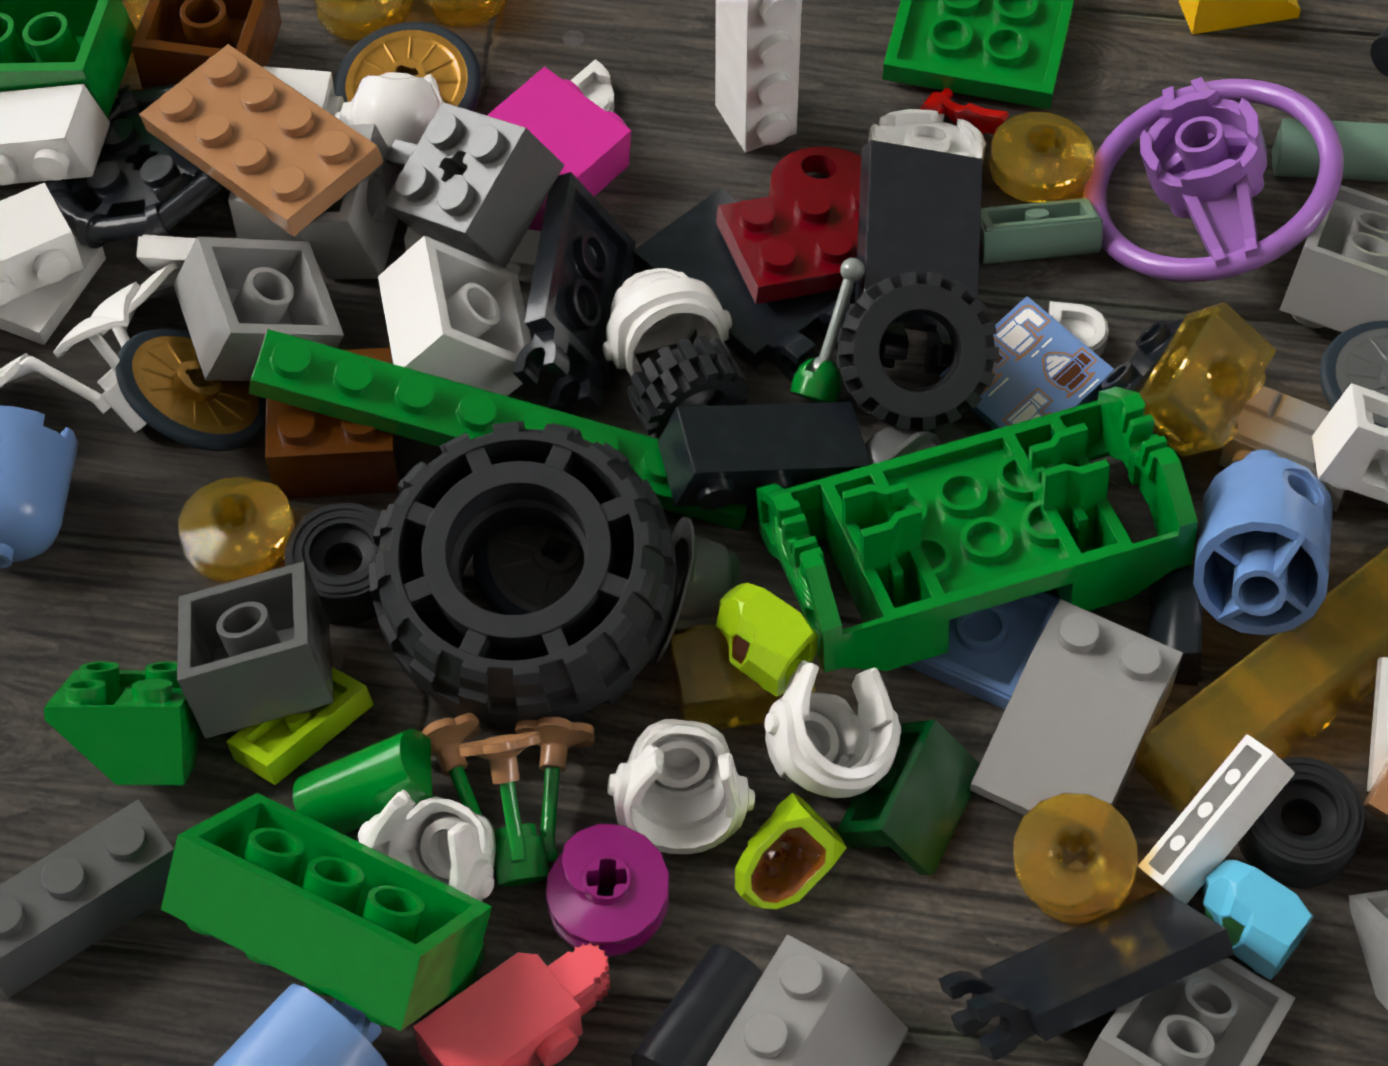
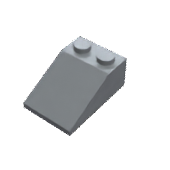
(1343, 266)
(1077, 712)
(1201, 1020)

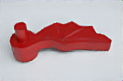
(983, 119)

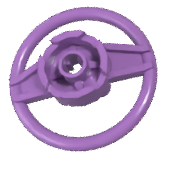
(1207, 165)

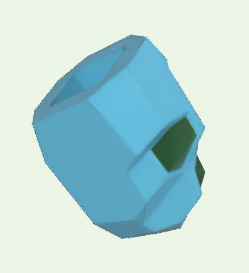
(1259, 914)

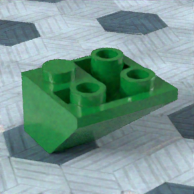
(128, 722)

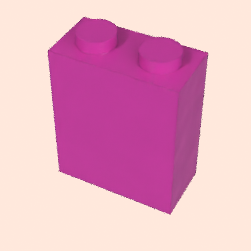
(575, 129)

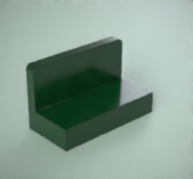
(917, 800)

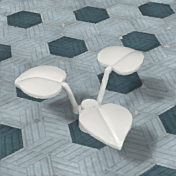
(112, 314)

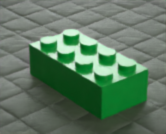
(65, 45)
(326, 910)

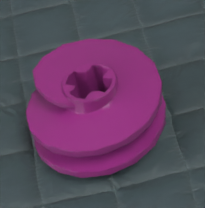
(604, 859)

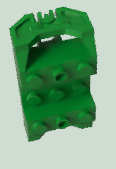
(979, 529)

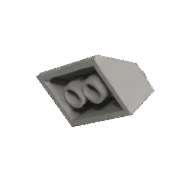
(810, 1015)

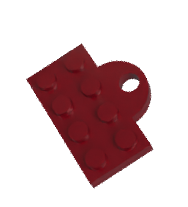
(803, 228)

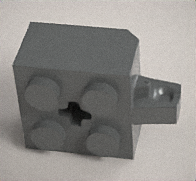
(471, 182)

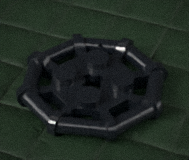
(130, 198)

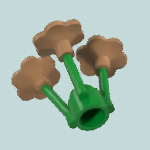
(520, 852)

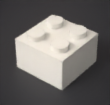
(454, 316)

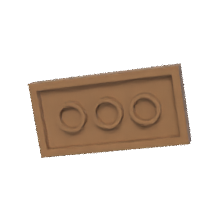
(261, 139)

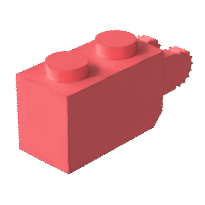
(517, 1012)

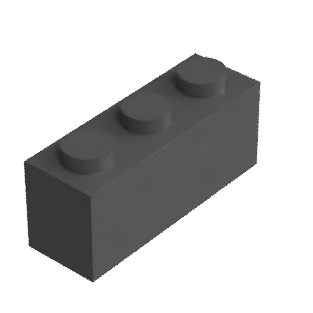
(80, 895)

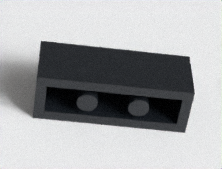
(728, 451)

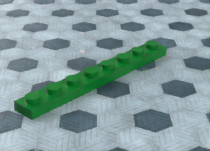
(436, 408)

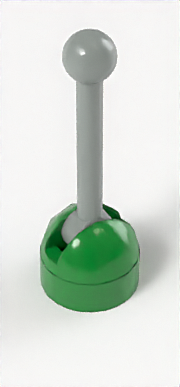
(819, 377)

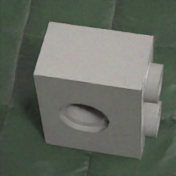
(357, 230)

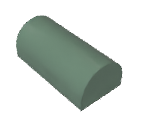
(1362, 143)
(1039, 231)

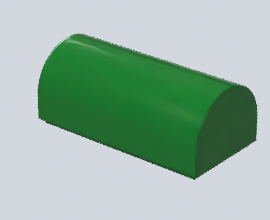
(364, 782)

